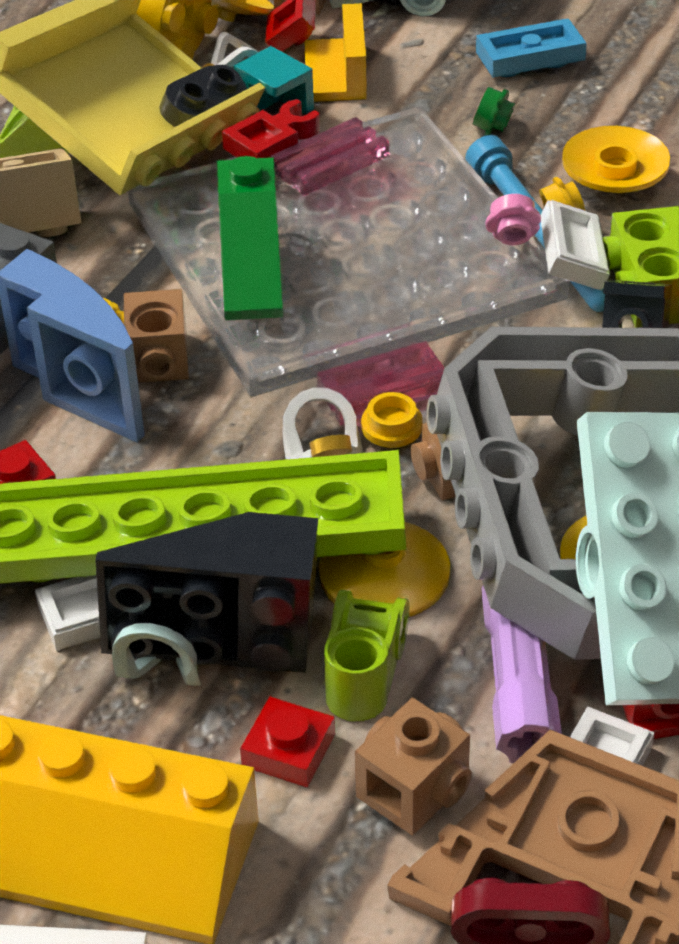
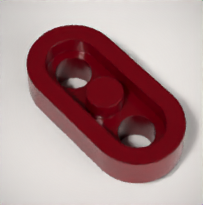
(529, 913)

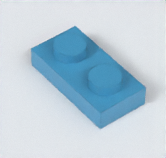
(530, 48)

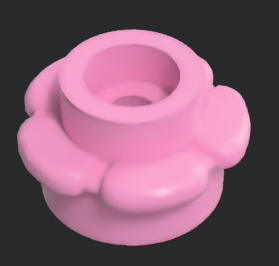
(513, 219)

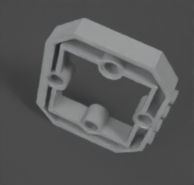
(494, 474)

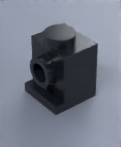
(644, 299)

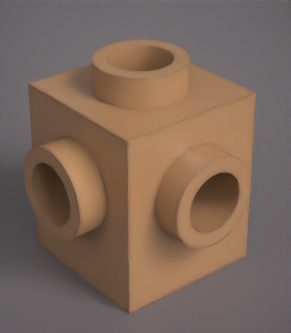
(413, 765)

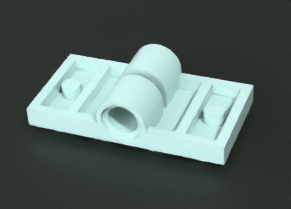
(632, 550)

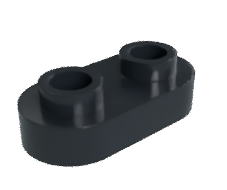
(199, 92)

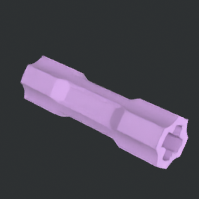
(523, 698)

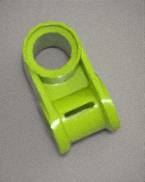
(363, 654)

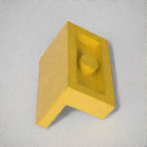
(340, 62)

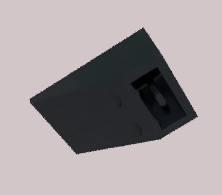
(227, 586)

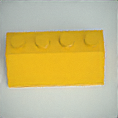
(121, 829)

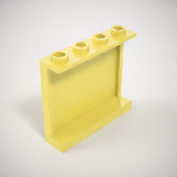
(96, 87)

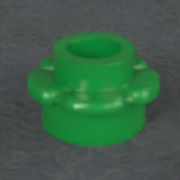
(493, 111)

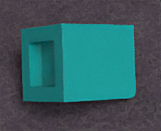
(282, 77)

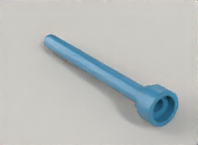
(494, 165)

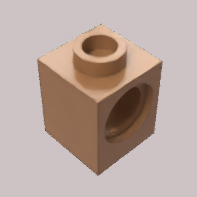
(158, 334)

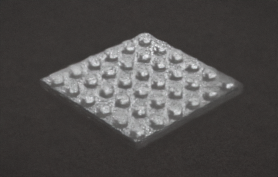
(362, 262)

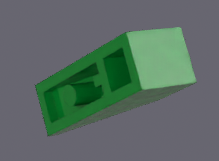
(249, 239)

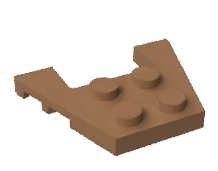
(563, 818)

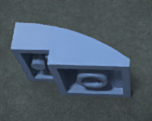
(71, 343)

